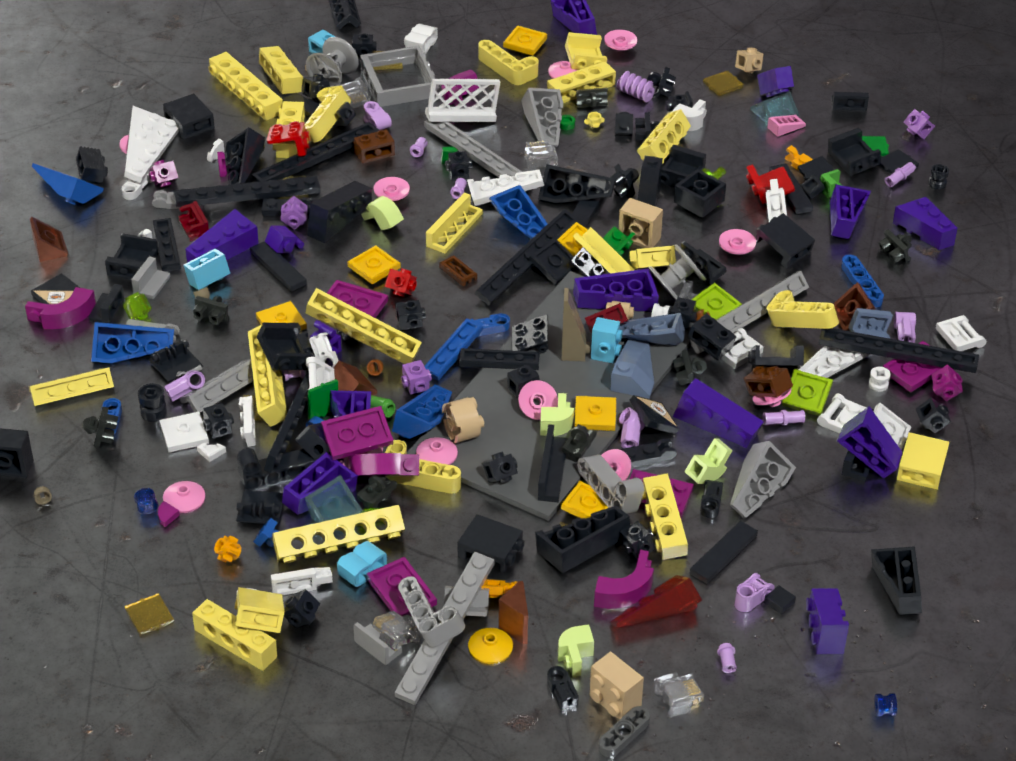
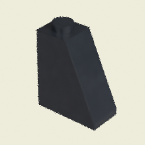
(650, 180)

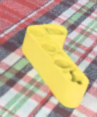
(506, 65)
(325, 115)
(788, 313)
(431, 474)

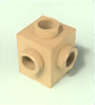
(749, 60)

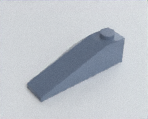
(656, 329)
(633, 370)

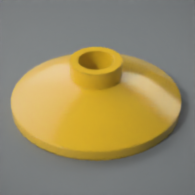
(490, 645)

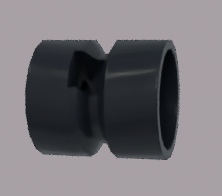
(152, 402)

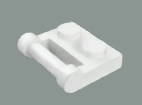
(956, 337)
(739, 353)
(319, 372)
(849, 411)

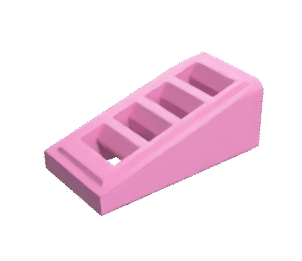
(781, 124)

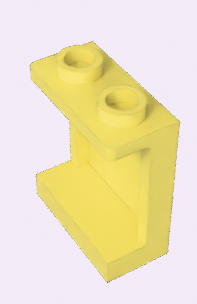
(584, 50)
(652, 257)
(922, 460)
(259, 610)

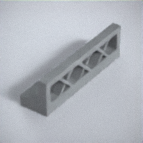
(220, 386)

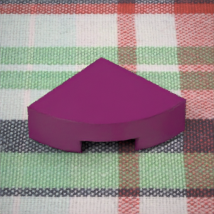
(221, 163)
(167, 513)

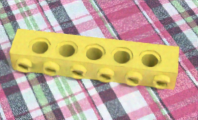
(245, 85)
(362, 327)
(267, 384)
(389, 516)

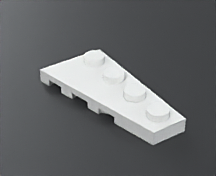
(487, 187)
(831, 360)

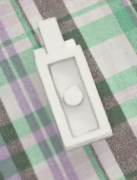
(775, 200)
(248, 419)
(298, 580)

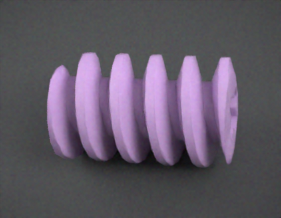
(636, 86)

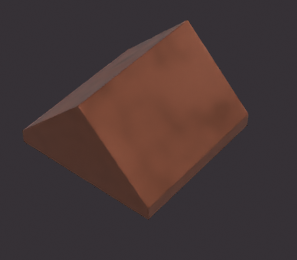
(47, 240)
(847, 304)
(351, 379)
(514, 613)

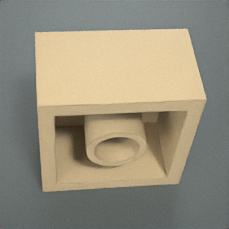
(643, 221)
(615, 685)

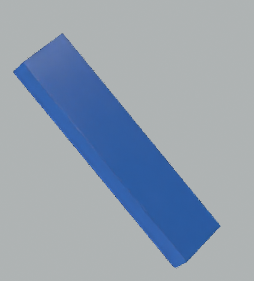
(451, 349)

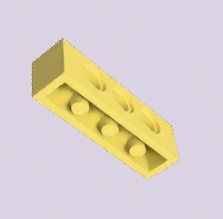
(280, 70)
(591, 77)
(289, 113)
(668, 132)
(668, 545)
(244, 642)

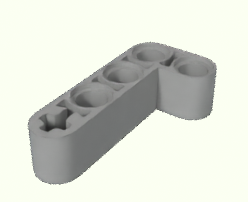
(609, 486)
(436, 626)

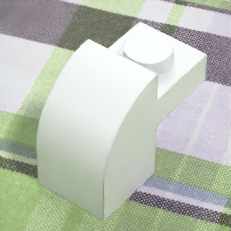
(694, 115)

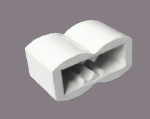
(421, 36)

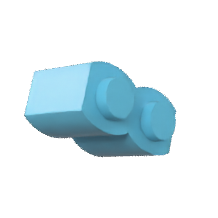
(362, 560)

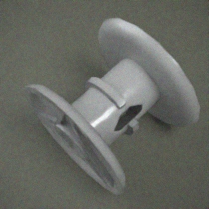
(336, 59)
(677, 272)

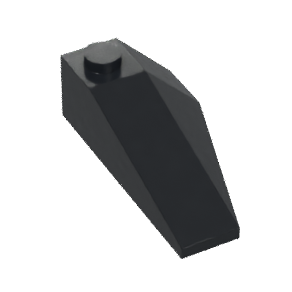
(242, 155)
(573, 185)

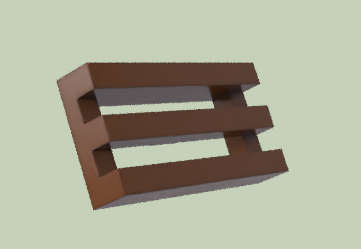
(455, 271)

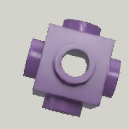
(919, 124)
(294, 213)
(415, 377)

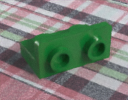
(619, 240)

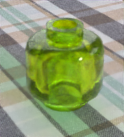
(137, 306)

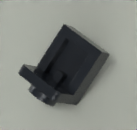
(345, 115)
(624, 124)

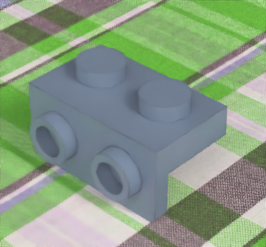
(871, 322)

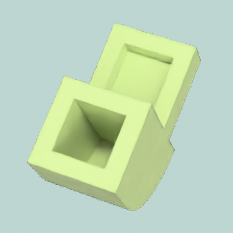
(384, 212)
(561, 417)
(711, 464)
(574, 645)

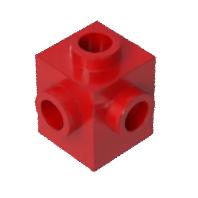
(401, 282)

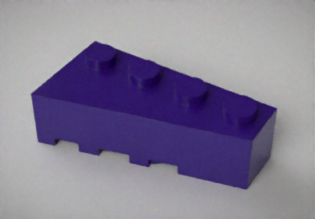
(230, 236)
(629, 286)
(717, 414)

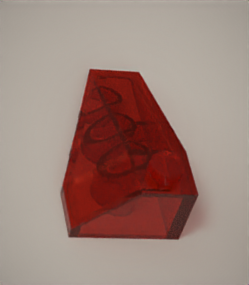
(669, 599)

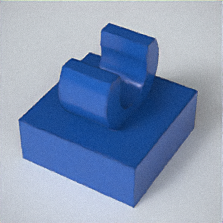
(266, 533)

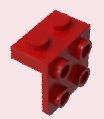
(290, 132)
(761, 183)

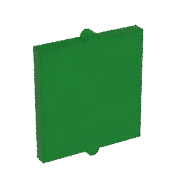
(877, 142)
(320, 399)

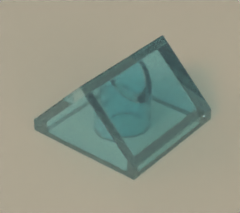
(776, 106)
(332, 501)

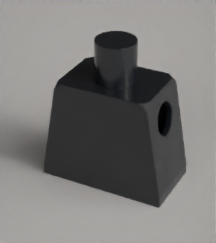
(314, 441)

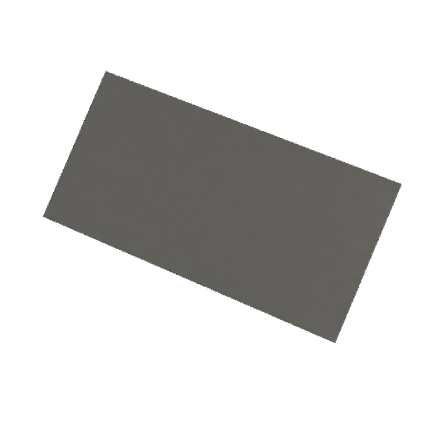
(516, 434)

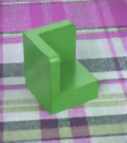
(829, 180)

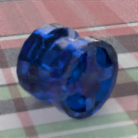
(146, 501)
(885, 704)

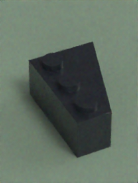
(899, 576)

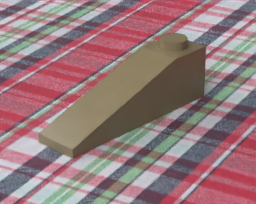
(574, 335)

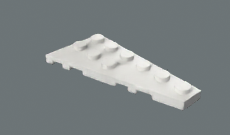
(147, 142)

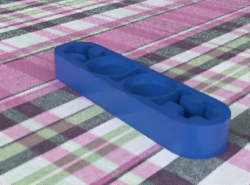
(865, 279)

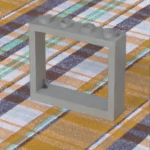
(403, 94)

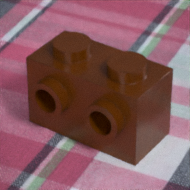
(374, 146)
(768, 381)

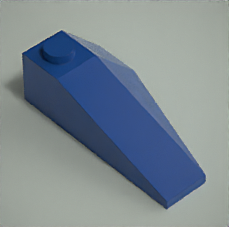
(67, 186)
(519, 210)
(124, 342)
(421, 412)

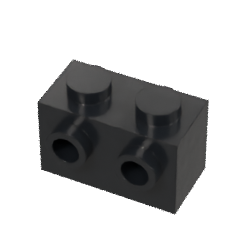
(712, 336)

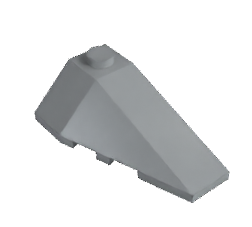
(543, 113)
(761, 475)

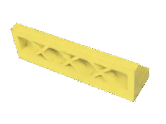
(448, 223)
(603, 252)
(71, 386)

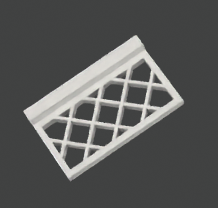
(461, 113)

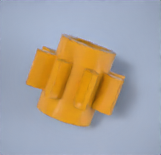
(227, 549)

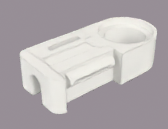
(135, 186)
(322, 348)

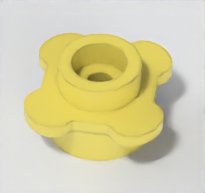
(594, 119)

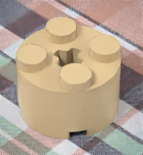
(462, 419)

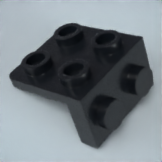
(705, 263)

